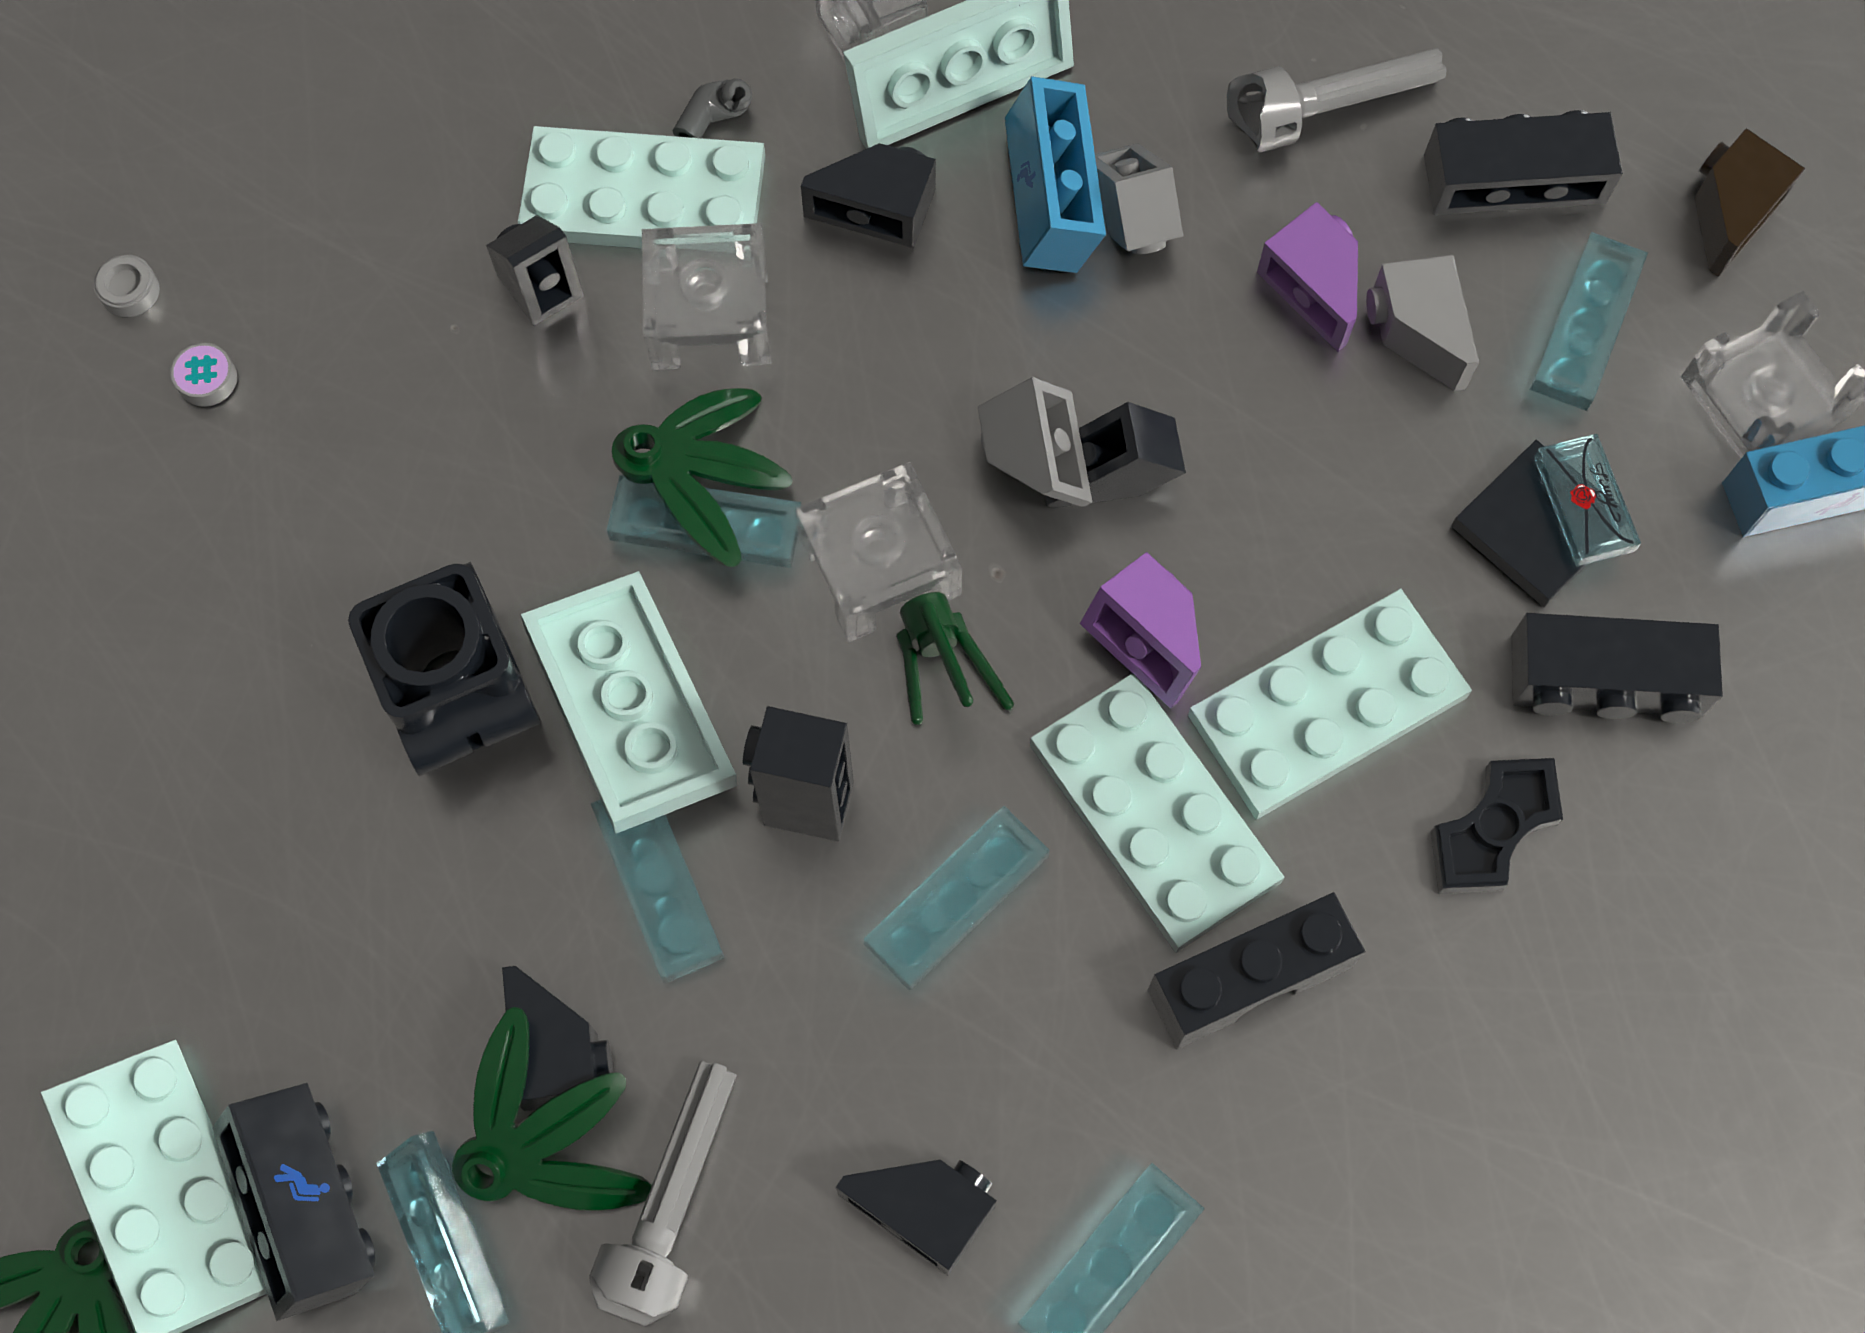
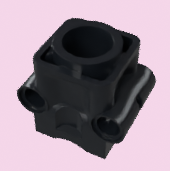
(467, 701)

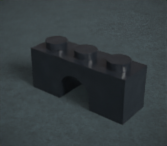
(1253, 968)

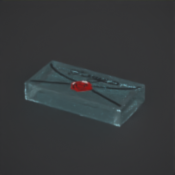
(1587, 500)

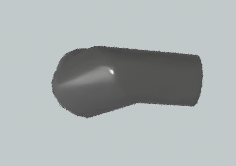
(713, 104)

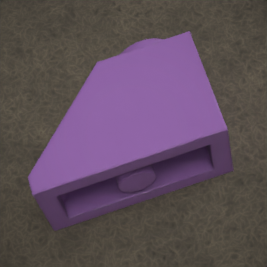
(1316, 272)
(1148, 627)

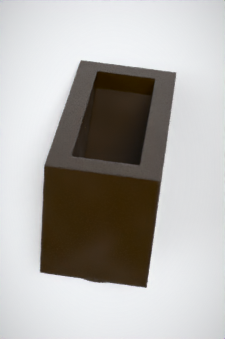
(1740, 194)

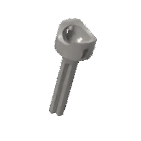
(1277, 112)
(663, 1211)

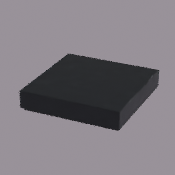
(1519, 529)

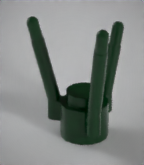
(934, 631)

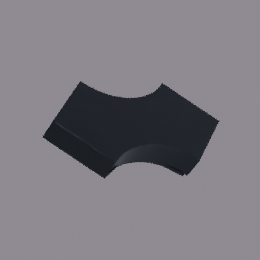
(1477, 848)

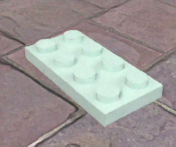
(954, 63)
(617, 183)
(628, 702)
(1328, 703)
(1156, 812)
(156, 1190)

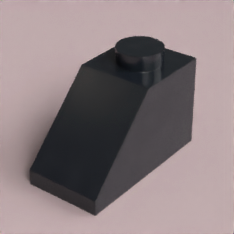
(874, 193)
(536, 267)
(1128, 453)
(561, 1042)
(924, 1206)

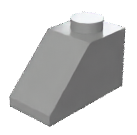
(1138, 198)
(1425, 318)
(1037, 439)

